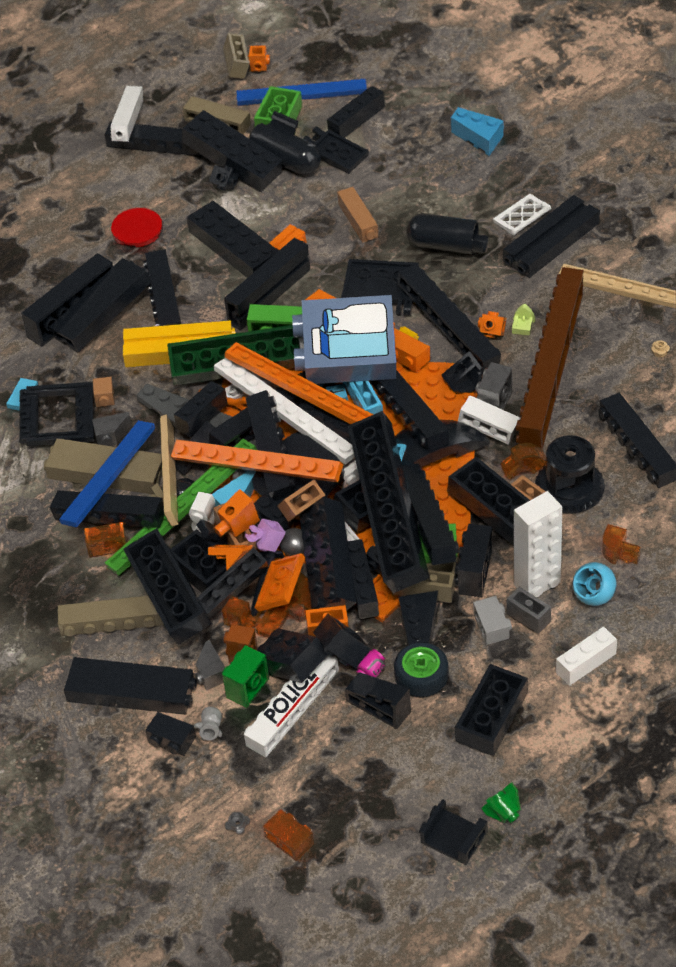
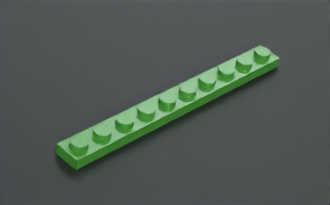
(206, 483)

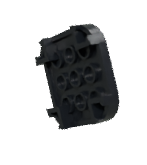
(302, 446)

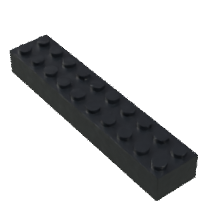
(388, 502)

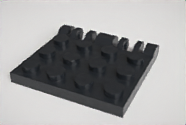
(377, 279)

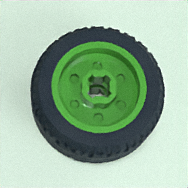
(422, 669)

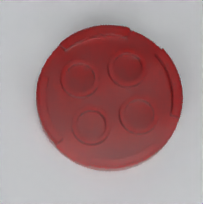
(136, 227)

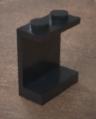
(452, 833)

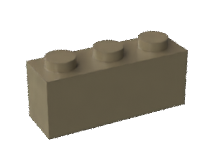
(236, 55)

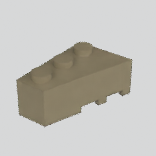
(441, 579)

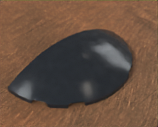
(461, 439)

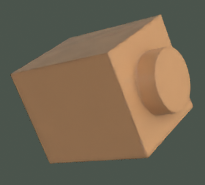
(103, 391)

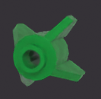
(504, 805)

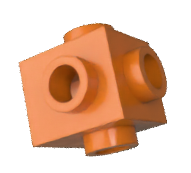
(258, 58)
(498, 324)

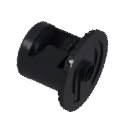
(571, 470)

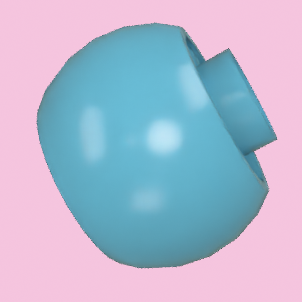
(584, 579)

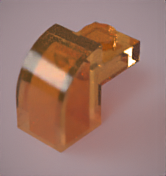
(523, 457)
(617, 548)

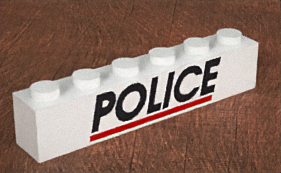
(288, 707)

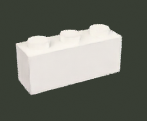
(489, 419)
(586, 656)

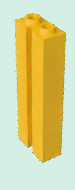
(149, 344)

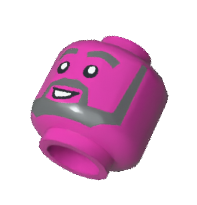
(372, 664)

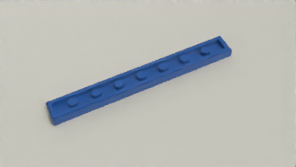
(308, 91)
(107, 474)

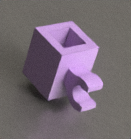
(267, 535)

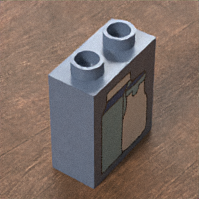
(346, 339)

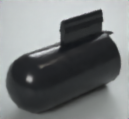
(281, 140)
(446, 234)

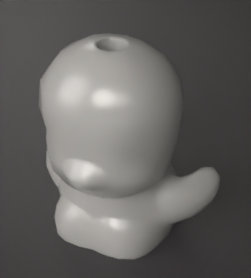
(209, 724)

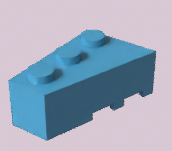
(477, 128)

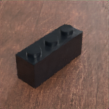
(200, 408)

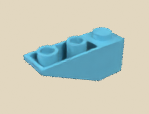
(243, 483)

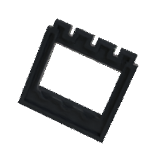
(29, 413)

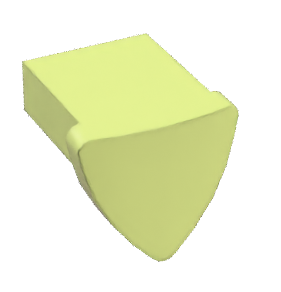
(523, 320)

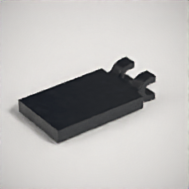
(338, 150)

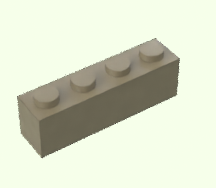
(234, 117)

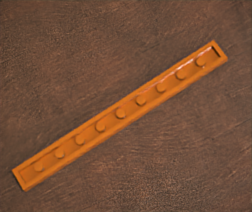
(296, 384)
(257, 460)

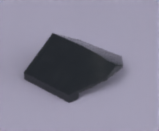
(464, 374)

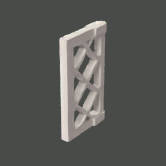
(522, 204)

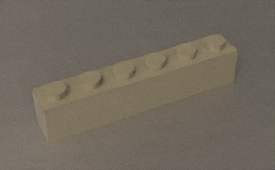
(107, 616)

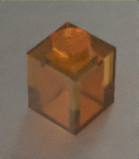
(236, 612)

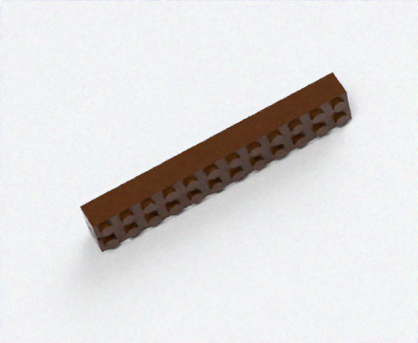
(551, 358)

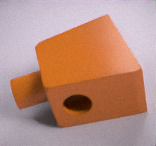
(236, 515)

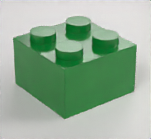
(245, 676)

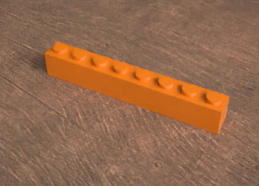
(408, 350)

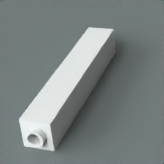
(127, 113)

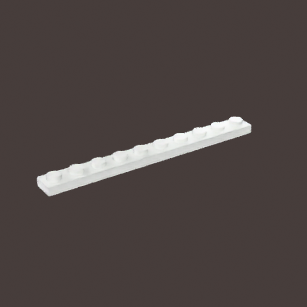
(287, 410)

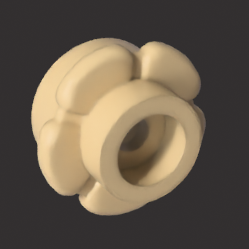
(660, 348)

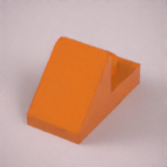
(230, 552)

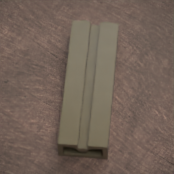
(80, 462)

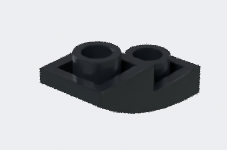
(208, 532)

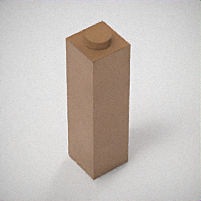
(357, 214)

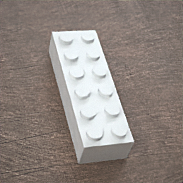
(538, 544)

